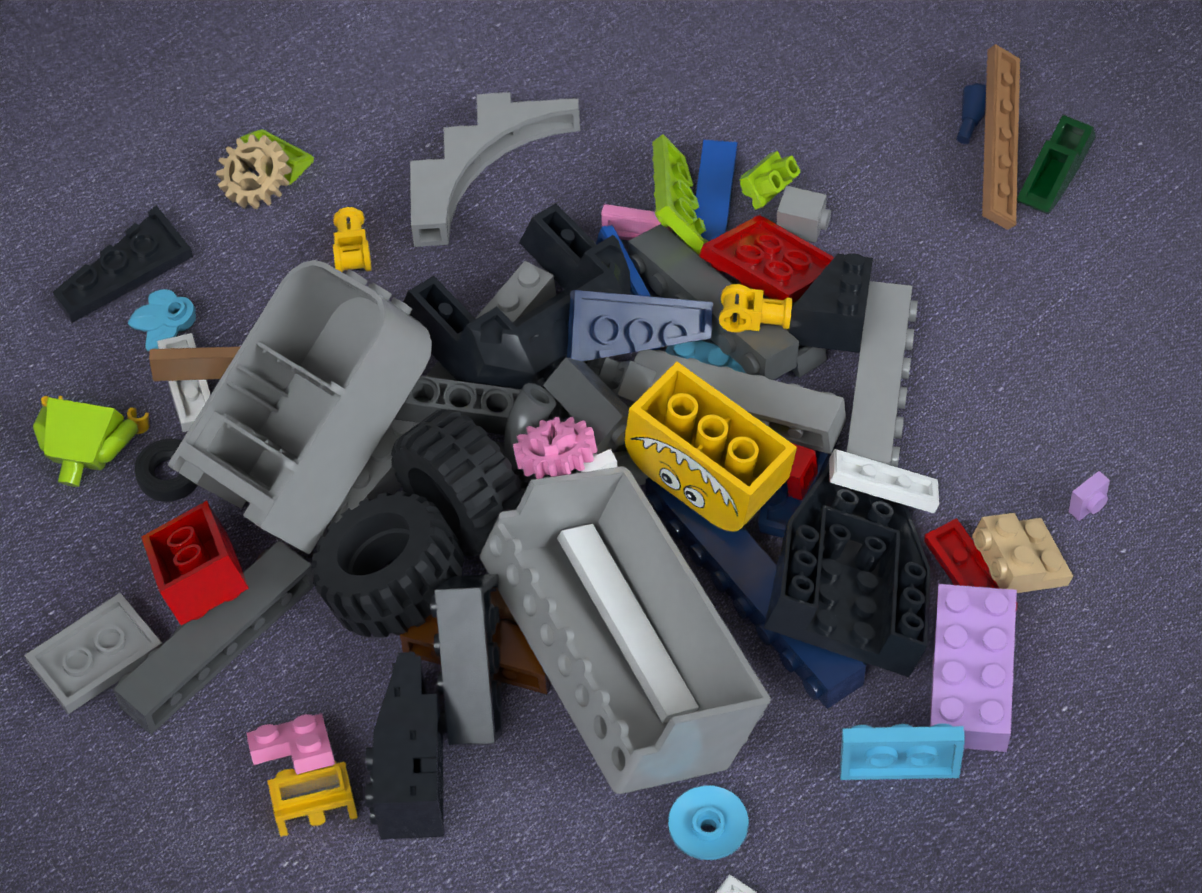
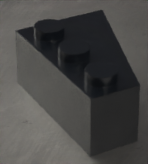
(834, 305)

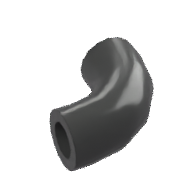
(528, 409)

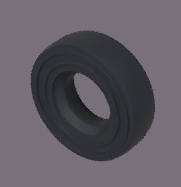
(154, 487)

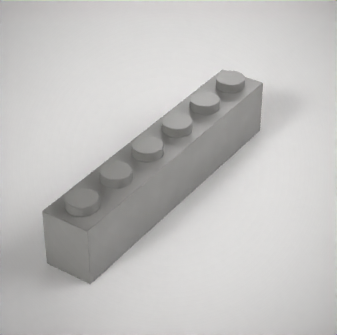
(880, 373)
(794, 412)

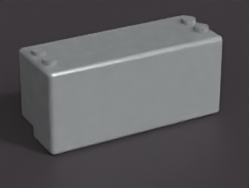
(583, 655)

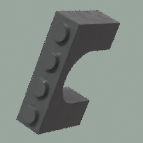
(588, 400)

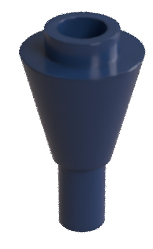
(972, 110)

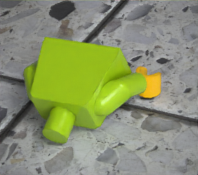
(83, 435)

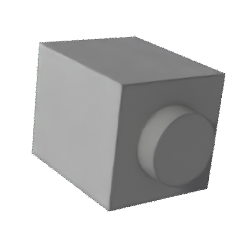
(803, 213)

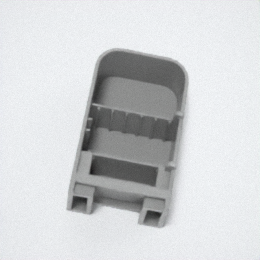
(306, 401)

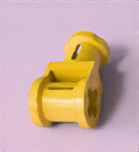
(350, 246)
(752, 309)

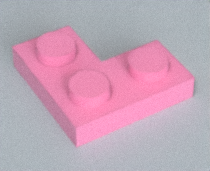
(302, 738)

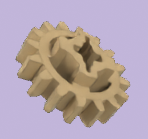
(246, 187)

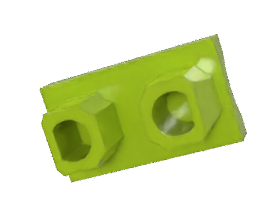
(768, 178)

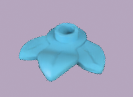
(163, 317)

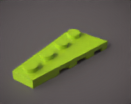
(673, 195)

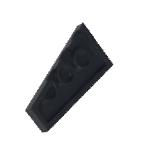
(134, 260)

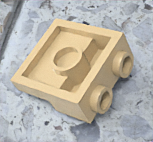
(1021, 553)

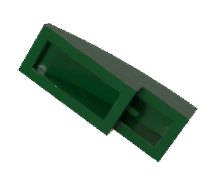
(1056, 164)

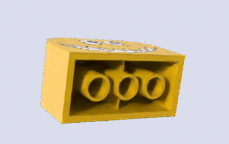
(706, 449)

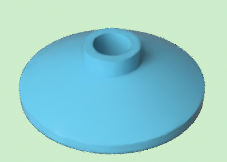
(708, 807)

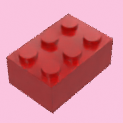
(194, 563)

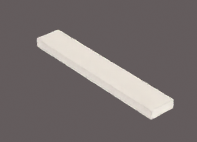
(627, 622)

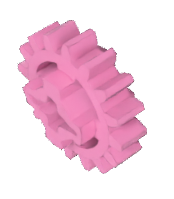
(555, 448)

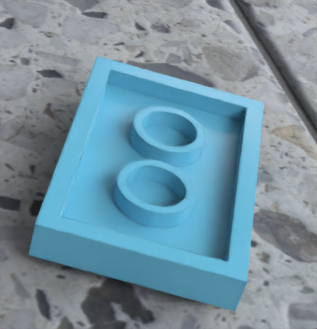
(901, 752)

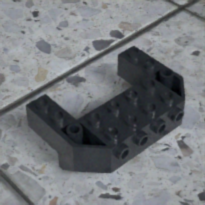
(532, 347)

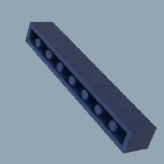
(748, 577)

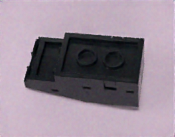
(407, 758)

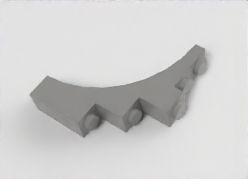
(468, 150)

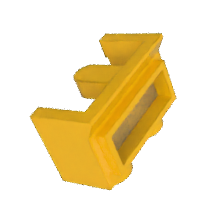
(310, 794)

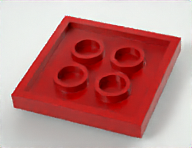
(767, 258)

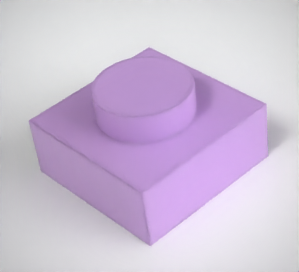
(1089, 496)

